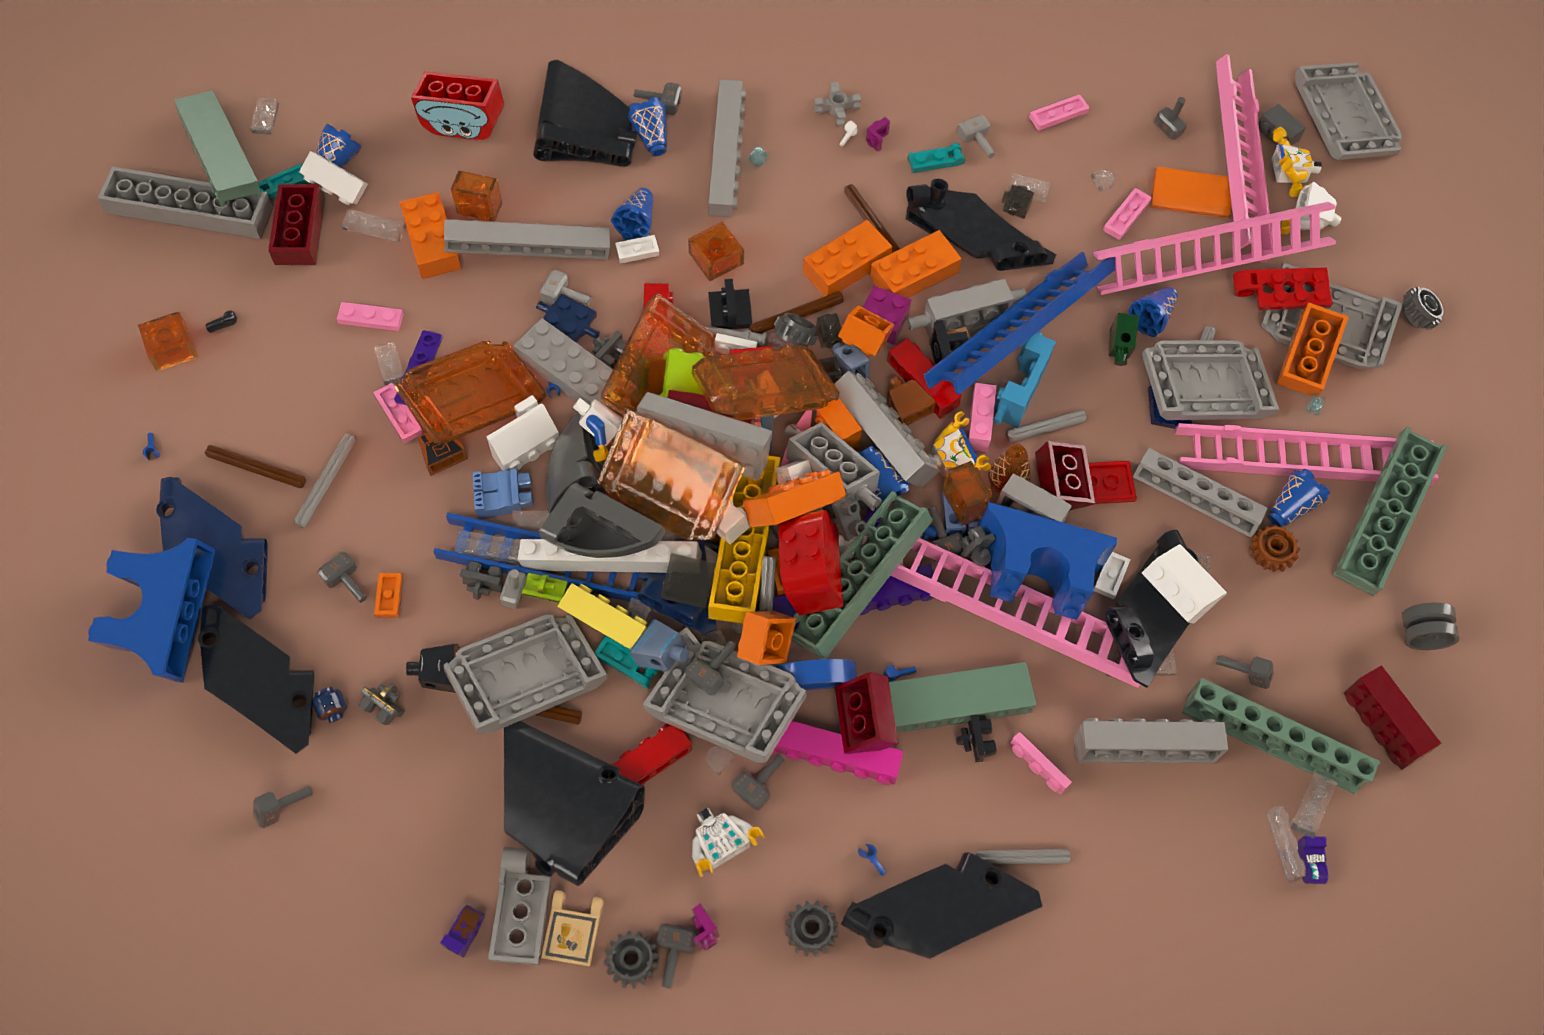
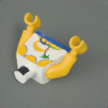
(1292, 163)
(954, 448)

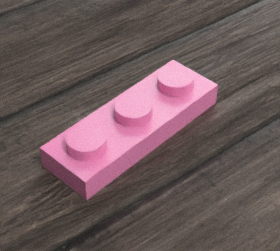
(1059, 112)
(1127, 214)
(370, 316)
(398, 414)
(1039, 763)

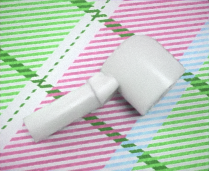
(851, 129)

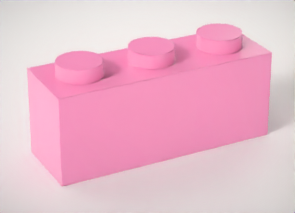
(981, 416)

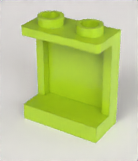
(679, 371)

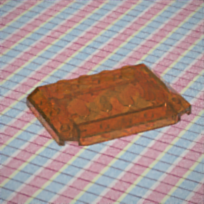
(642, 362)
(764, 382)
(468, 390)
(669, 477)

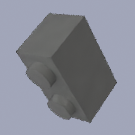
(1279, 117)

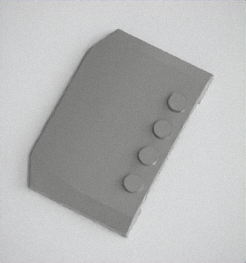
(1348, 111)
(1366, 331)
(1209, 381)
(523, 672)
(745, 713)

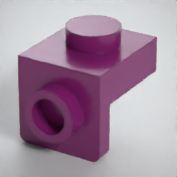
(876, 132)

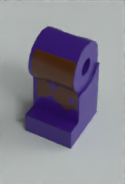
(463, 931)

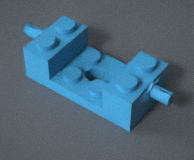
(1015, 398)

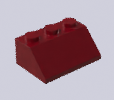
(1065, 473)
(866, 714)

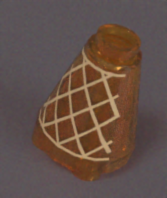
(1011, 461)

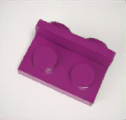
(706, 928)

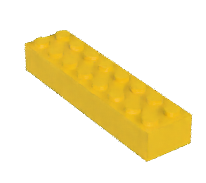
(740, 563)

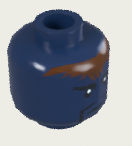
(329, 704)

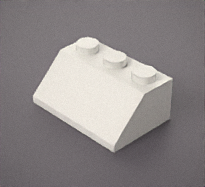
(523, 439)
(1184, 583)

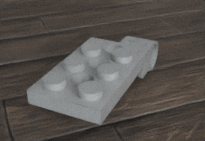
(512, 873)

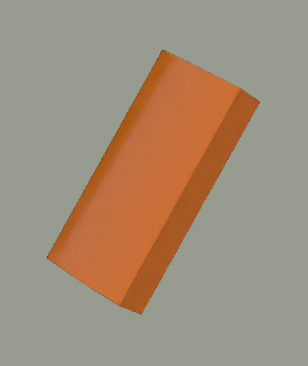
(1191, 192)

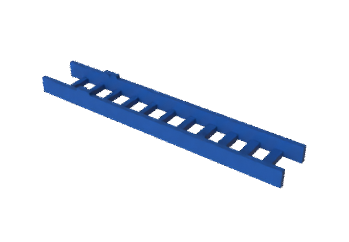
(1013, 339)
(515, 533)

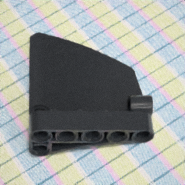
(582, 120)
(564, 803)

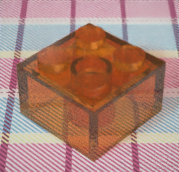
(476, 196)
(716, 251)
(167, 341)
(966, 492)

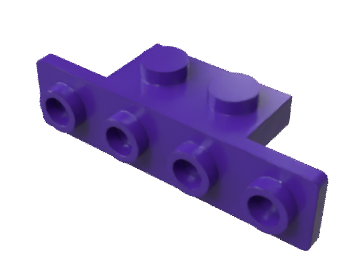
(424, 352)

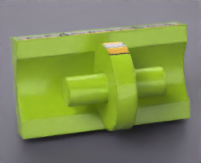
(544, 588)

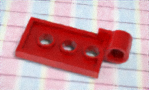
(1251, 281)

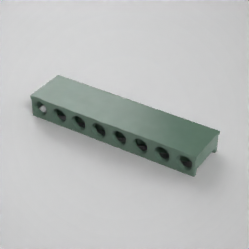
(216, 147)
(1389, 512)
(865, 572)
(958, 695)
(1281, 736)

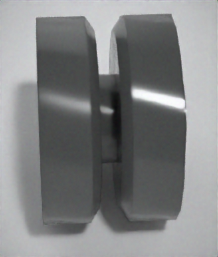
(1430, 626)

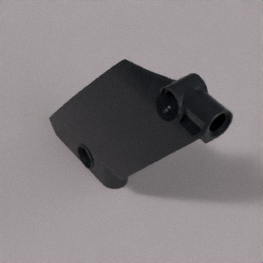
(975, 227)
(1144, 621)
(255, 678)
(942, 907)

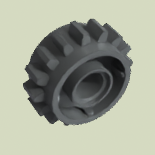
(1422, 308)
(796, 330)
(811, 942)
(631, 945)

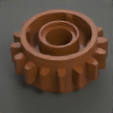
(1282, 541)

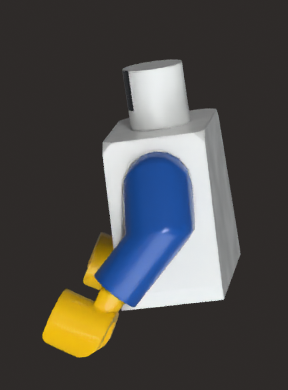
(599, 422)

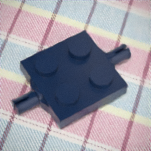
(570, 317)

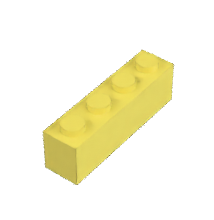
(601, 616)

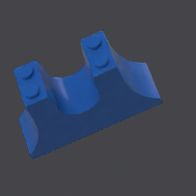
(1047, 549)
(170, 607)

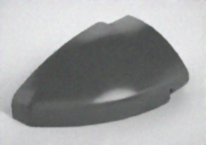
(572, 463)
(598, 526)

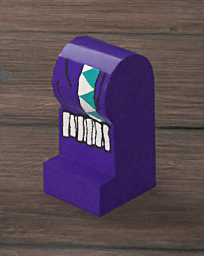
(1313, 854)

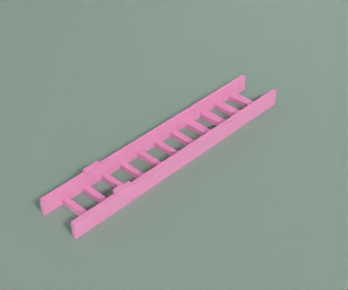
(1231, 129)
(1215, 231)
(1282, 436)
(1056, 642)

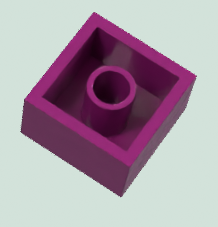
(890, 307)

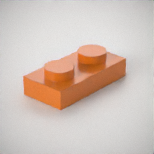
(388, 595)

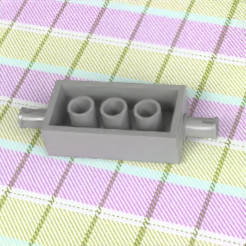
(967, 308)
(830, 452)

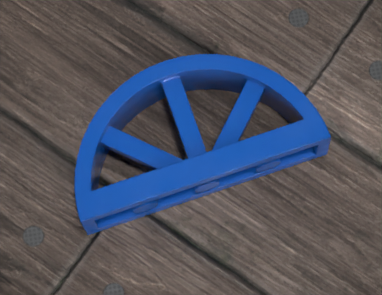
(820, 673)

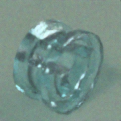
(758, 156)
(1315, 405)

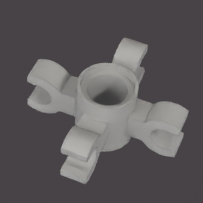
(837, 103)

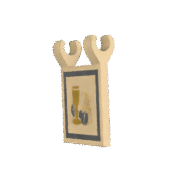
(570, 933)

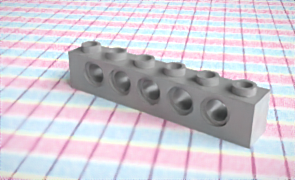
(1200, 492)

